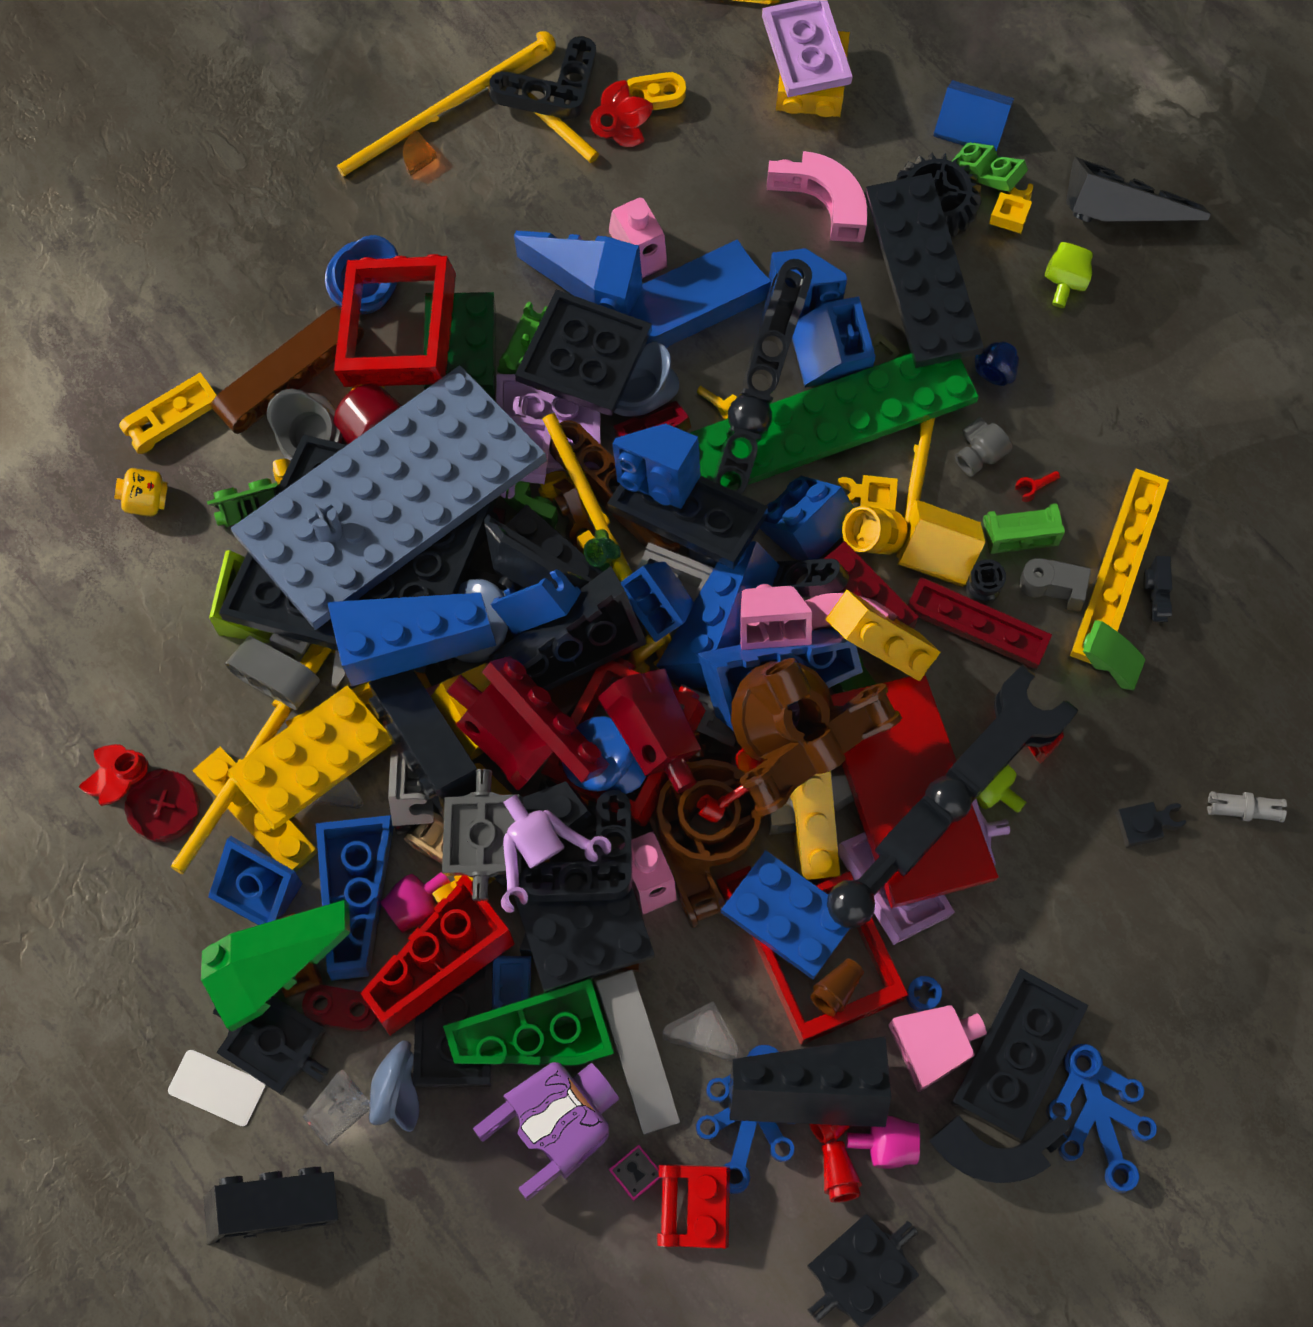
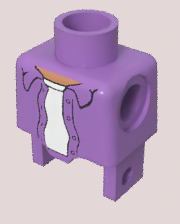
(557, 1117)

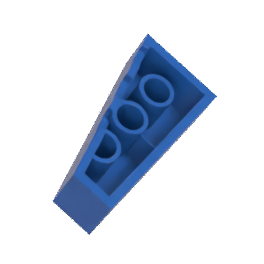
(716, 615)
(407, 632)

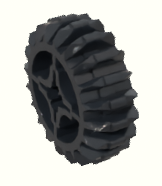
(956, 188)

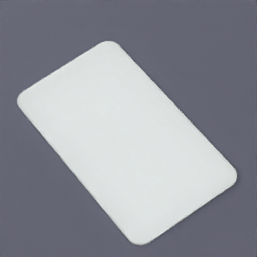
(216, 1087)

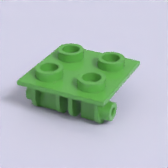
(228, 499)

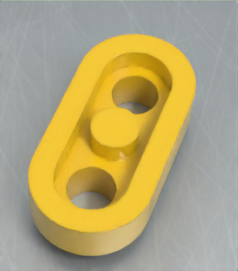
(656, 85)

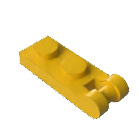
(168, 413)

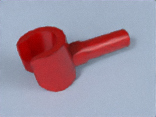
(1035, 485)
(714, 809)

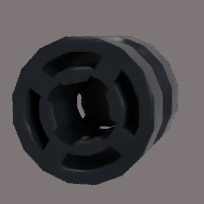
(982, 588)

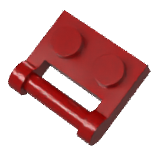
(706, 1206)

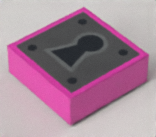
(635, 1172)

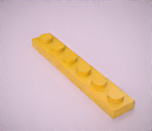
(1122, 555)

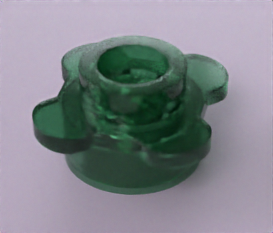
(601, 550)

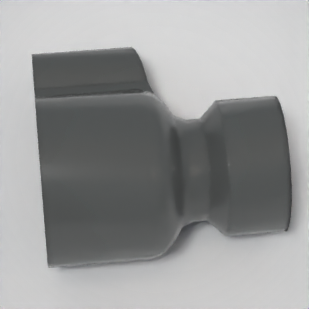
(988, 446)

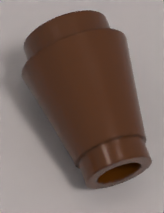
(837, 987)

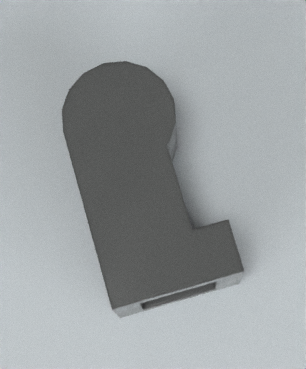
(1056, 580)

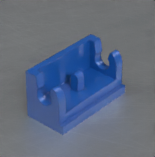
(536, 603)

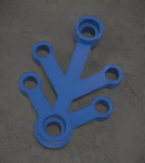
(1099, 1110)
(746, 1129)

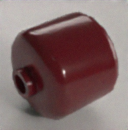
(363, 410)

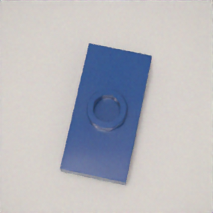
(511, 980)

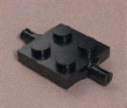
(275, 1046)
(863, 1271)

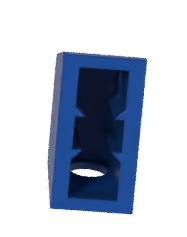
(658, 598)

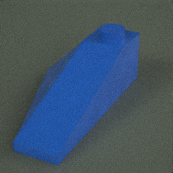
(596, 270)

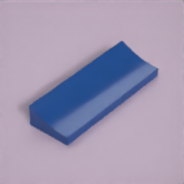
(701, 294)

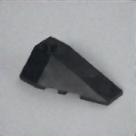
(1105, 196)

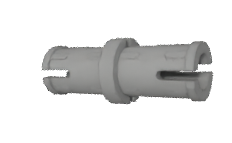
(1247, 806)

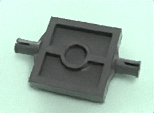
(476, 835)

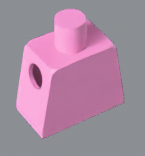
(638, 226)
(774, 618)
(649, 873)
(935, 1042)

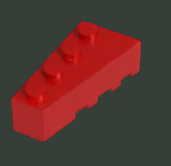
(437, 958)

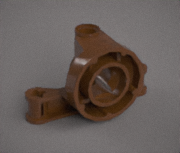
(819, 740)
(693, 853)

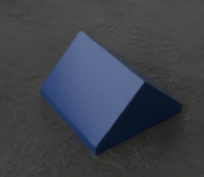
(972, 115)
(253, 883)

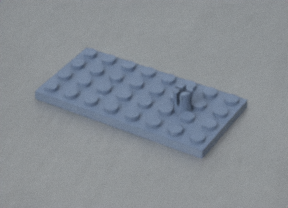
(388, 495)

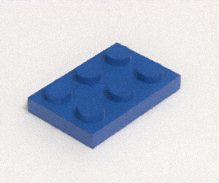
(786, 914)

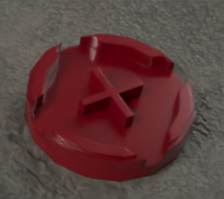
(162, 805)

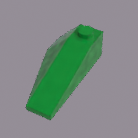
(260, 960)
(539, 1030)

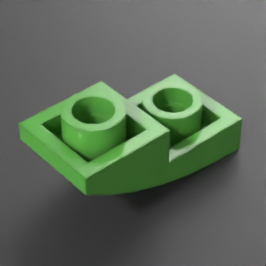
(990, 168)
(540, 505)
(1114, 653)

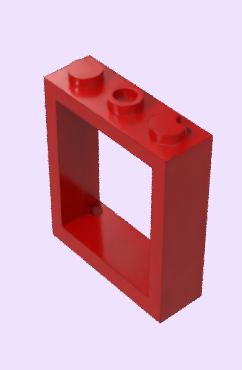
(395, 369)
(649, 795)
(855, 1011)

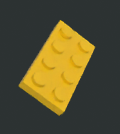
(310, 757)

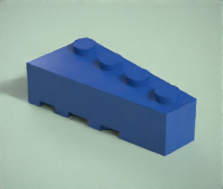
(726, 667)
(354, 869)

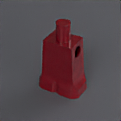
(653, 725)
(499, 731)

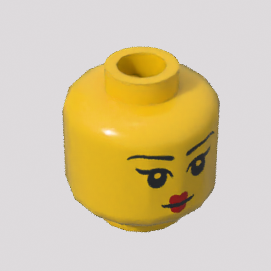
(141, 492)

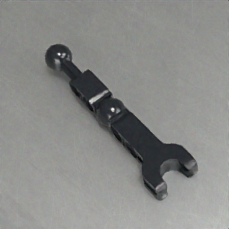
(751, 411)
(951, 796)

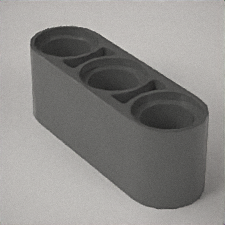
(272, 672)

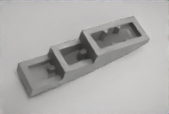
(637, 1052)

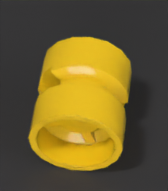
(874, 530)

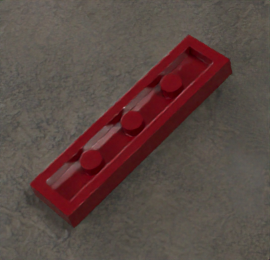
(979, 623)
(546, 718)

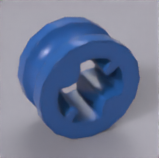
(915, 985)

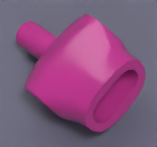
(412, 901)
(890, 1145)

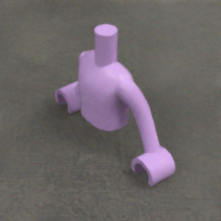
(537, 841)

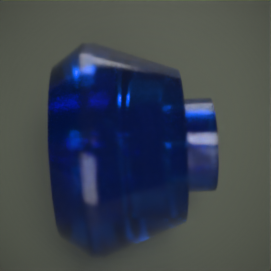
(998, 363)

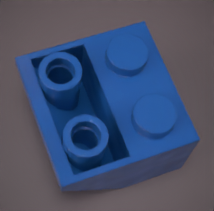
(826, 283)
(833, 342)
(658, 463)
(807, 517)

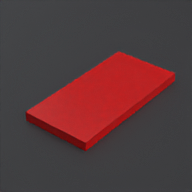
(891, 776)

